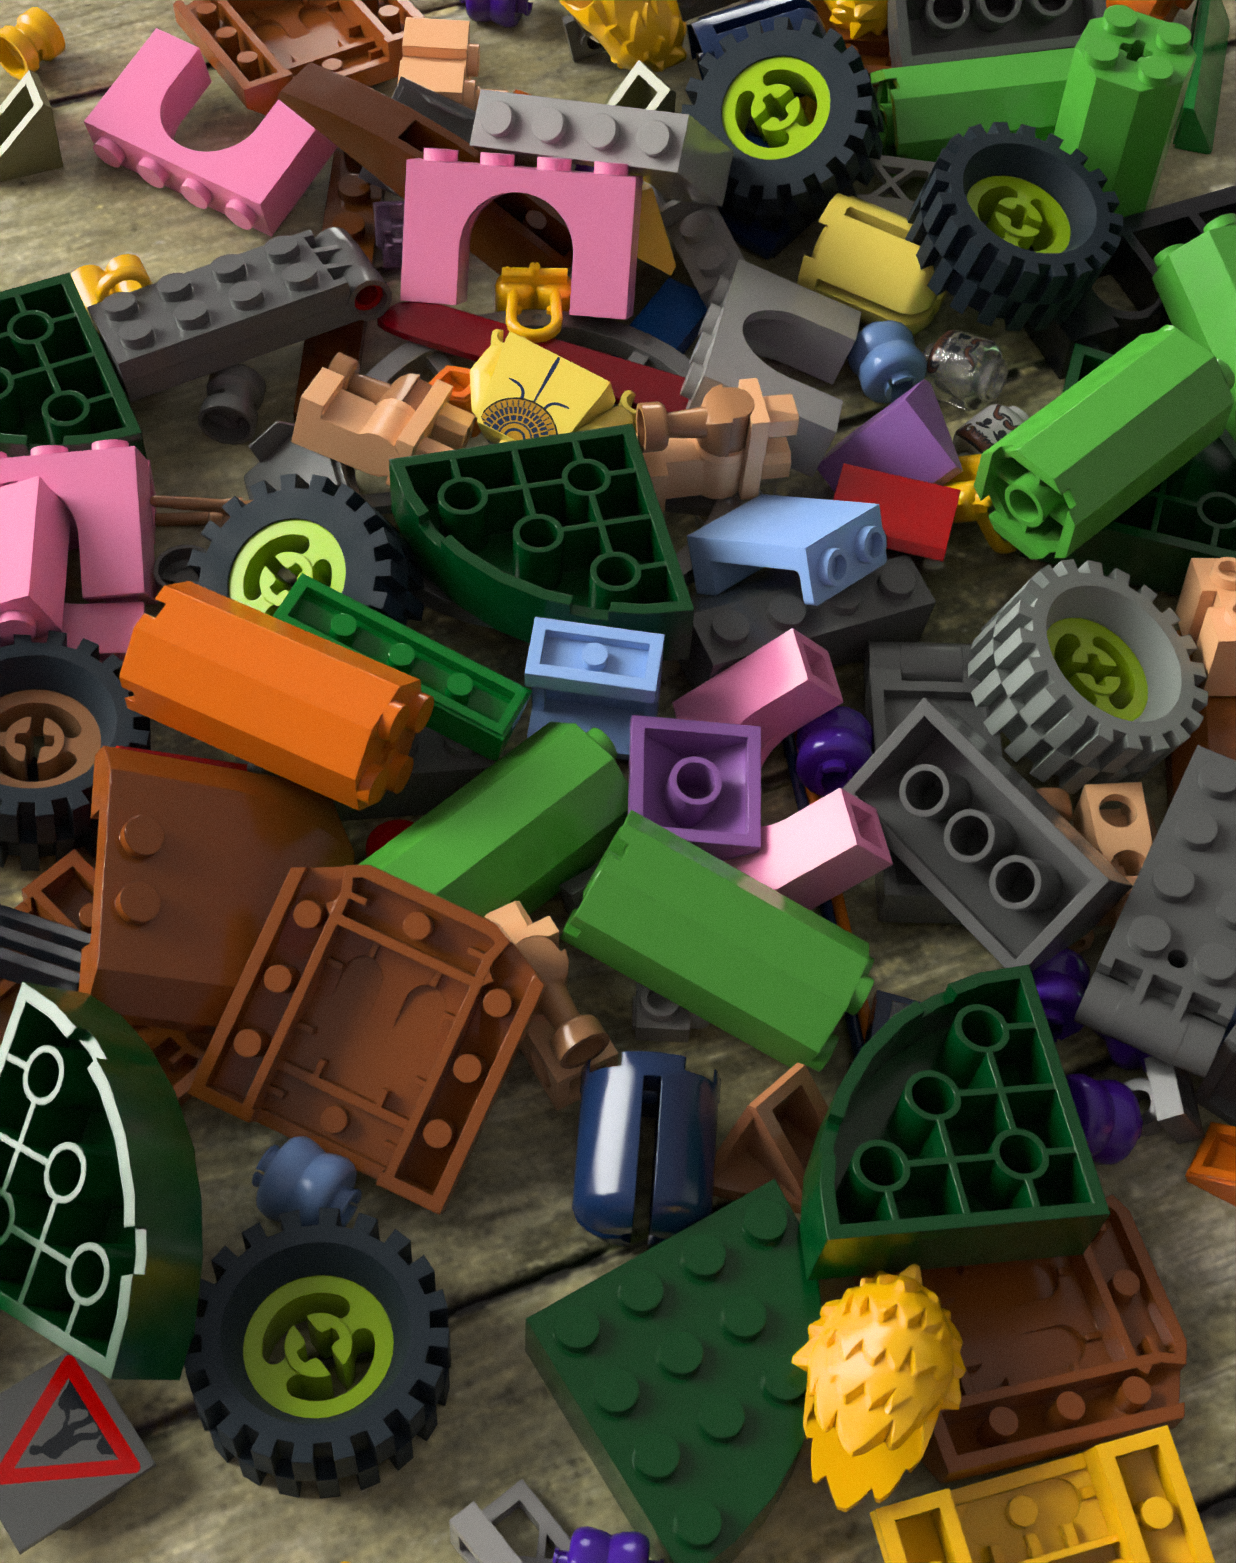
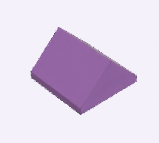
(901, 440)
(698, 781)

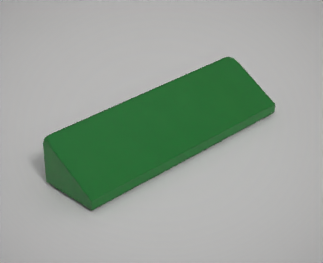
(1200, 105)
(469, 699)

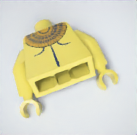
(535, 393)

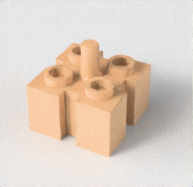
(442, 58)
(1209, 616)

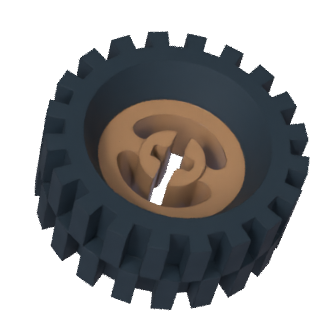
(77, 711)

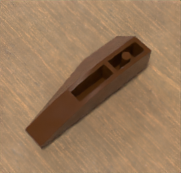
(387, 133)

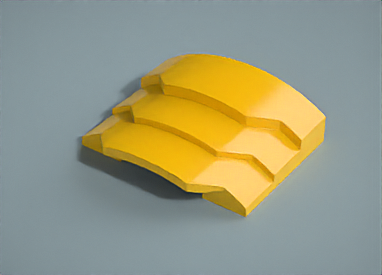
(1092, 1507)

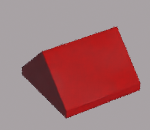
(913, 512)

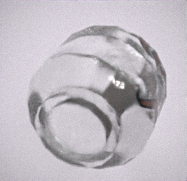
(965, 370)

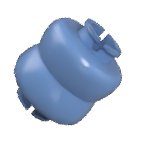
(886, 360)
(304, 1179)

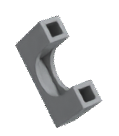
(661, 146)
(786, 322)

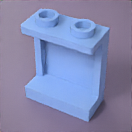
(818, 538)
(593, 677)

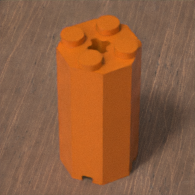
(275, 695)

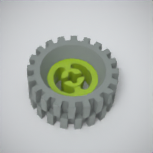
(1087, 677)

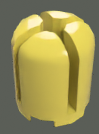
(870, 265)

